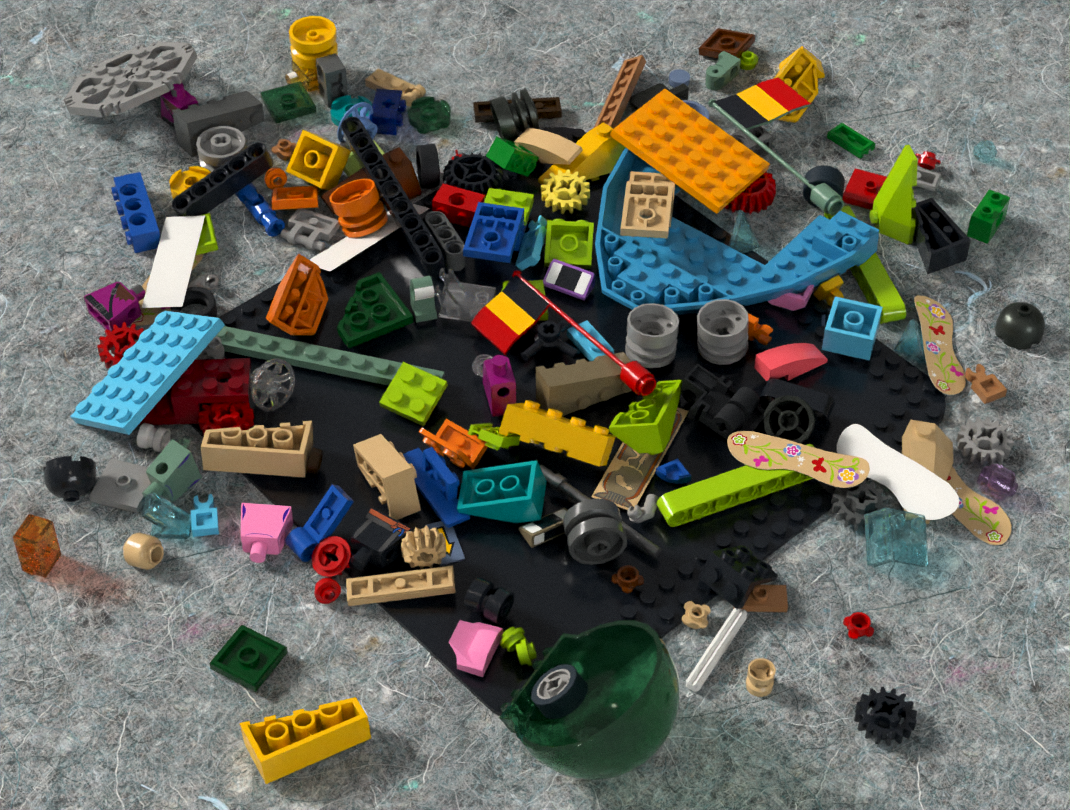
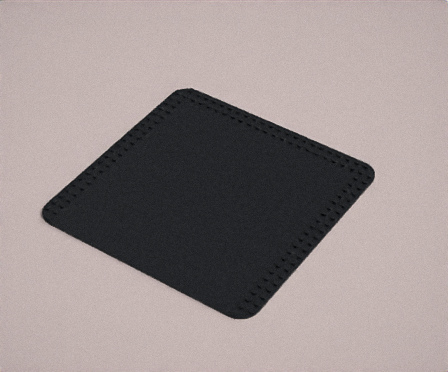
(548, 585)

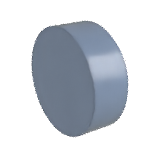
(679, 77)

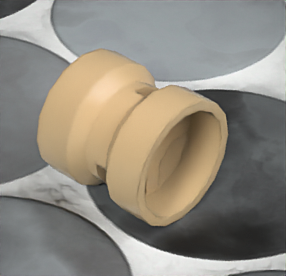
(760, 677)

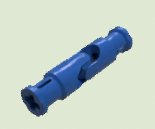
(261, 210)

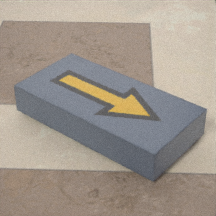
(454, 552)

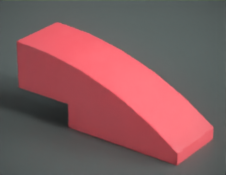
(788, 361)

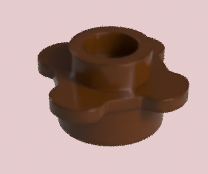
(630, 573)

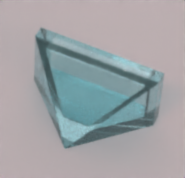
(742, 235)
(912, 343)

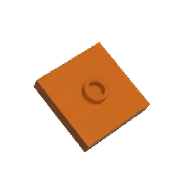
(295, 197)

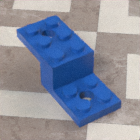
(495, 232)

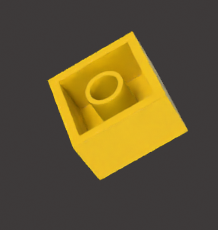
(318, 160)

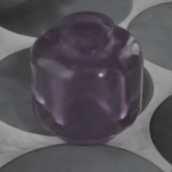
(997, 482)

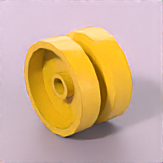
(312, 39)

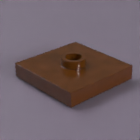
(728, 41)

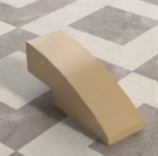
(549, 146)

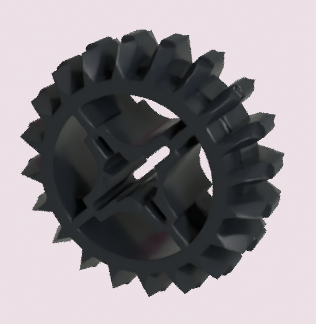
(473, 173)

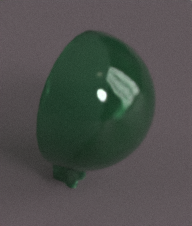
(626, 707)

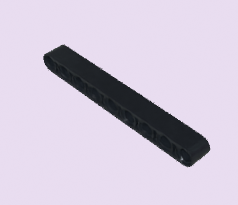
(387, 185)

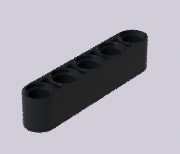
(223, 181)

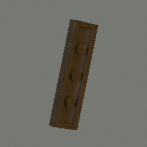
(545, 107)

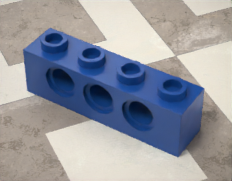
(136, 212)

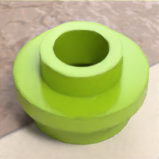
(748, 60)
(511, 638)
(526, 652)

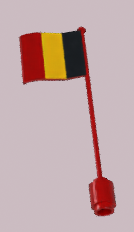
(521, 307)

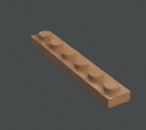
(621, 91)

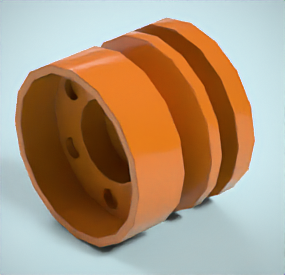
(359, 208)

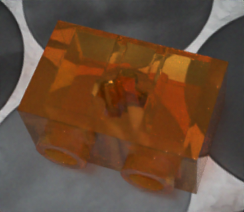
(37, 545)

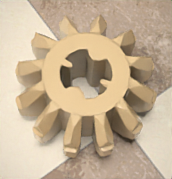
(423, 547)

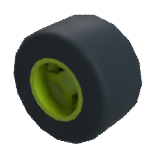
(823, 174)

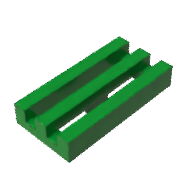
(850, 140)

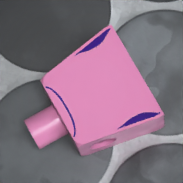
(264, 529)

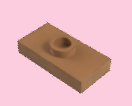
(767, 599)

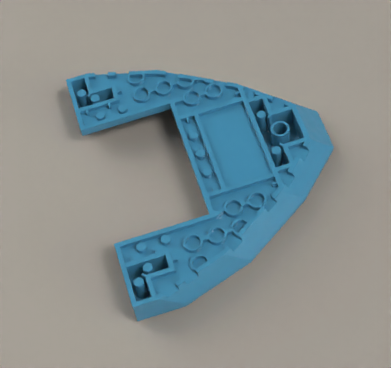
(698, 269)

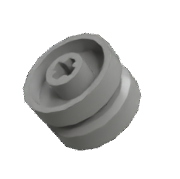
(219, 145)

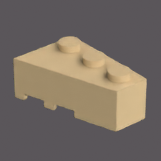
(390, 474)

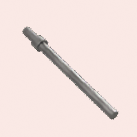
(560, 483)

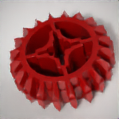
(756, 196)

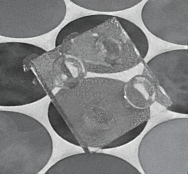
(460, 299)

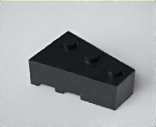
(938, 237)

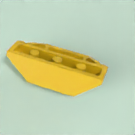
(802, 77)

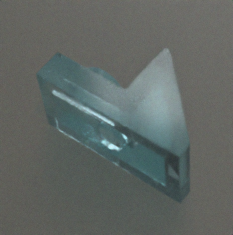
(166, 518)

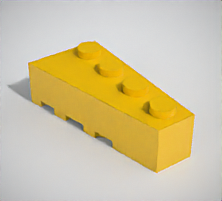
(557, 432)
(305, 737)

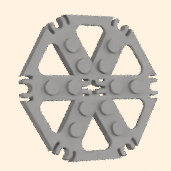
(119, 84)

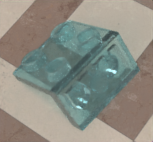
(895, 537)

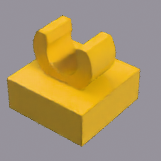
(829, 290)

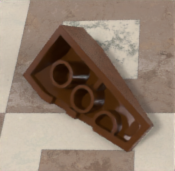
(401, 168)

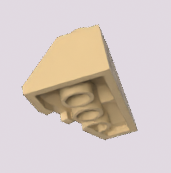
(928, 447)

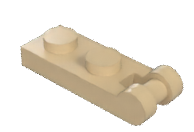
(384, 80)

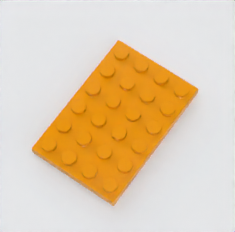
(690, 150)

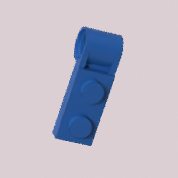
(320, 524)

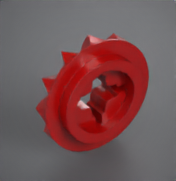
(335, 546)

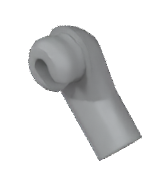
(205, 281)
(644, 513)

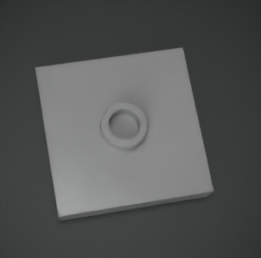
(121, 486)

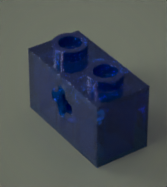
(388, 111)

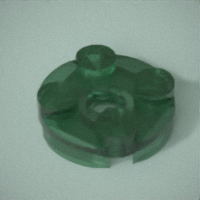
(439, 114)

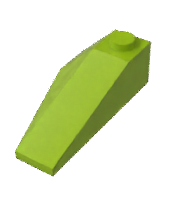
(896, 199)
(649, 421)

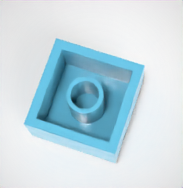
(852, 328)

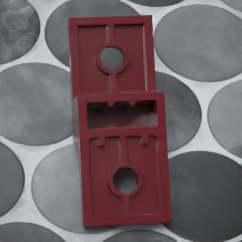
(199, 386)

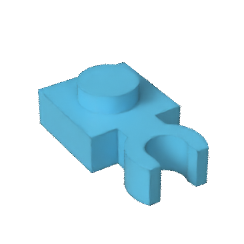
(205, 518)

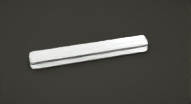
(716, 649)

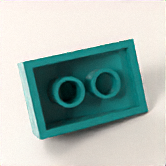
(504, 492)

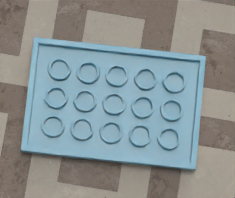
(146, 371)

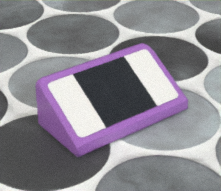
(569, 279)

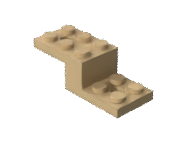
(647, 205)

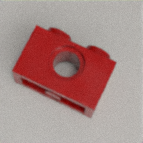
(457, 204)

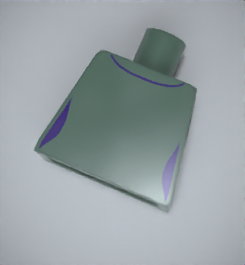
(172, 472)

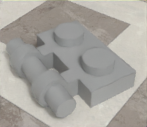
(313, 224)

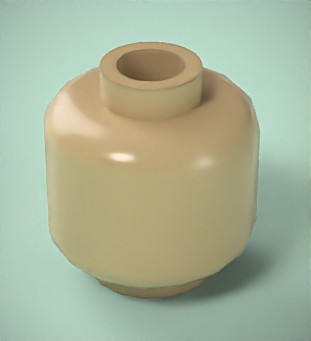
(143, 551)

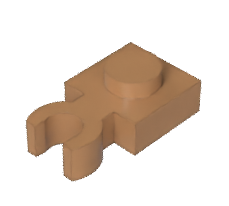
(985, 386)

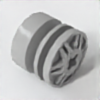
(722, 331)
(652, 335)

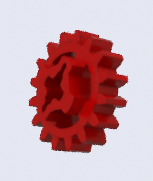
(118, 342)
(226, 416)

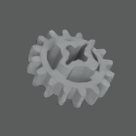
(984, 441)

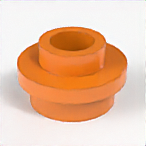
(272, 174)

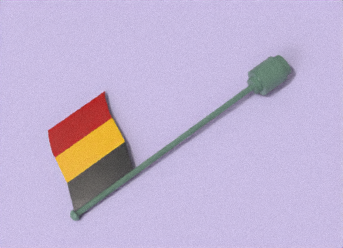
(763, 105)

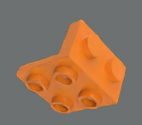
(455, 444)

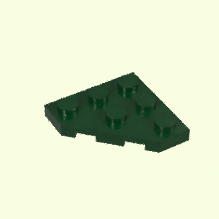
(372, 312)

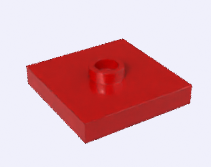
(863, 188)

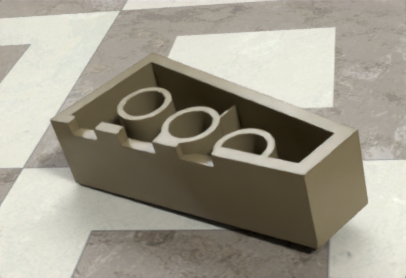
(579, 384)

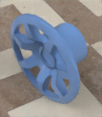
(369, 126)

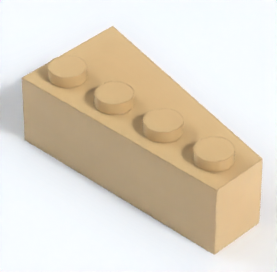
(259, 450)

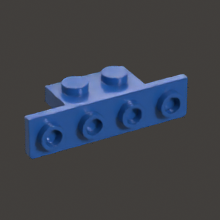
(437, 484)

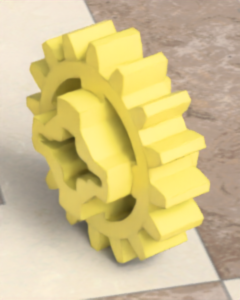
(565, 191)

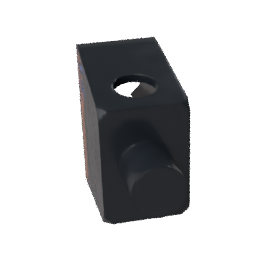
(377, 540)

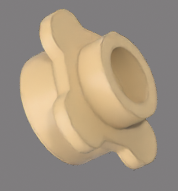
(693, 621)

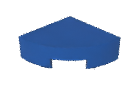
(673, 472)

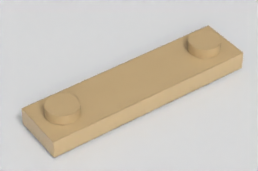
(400, 585)

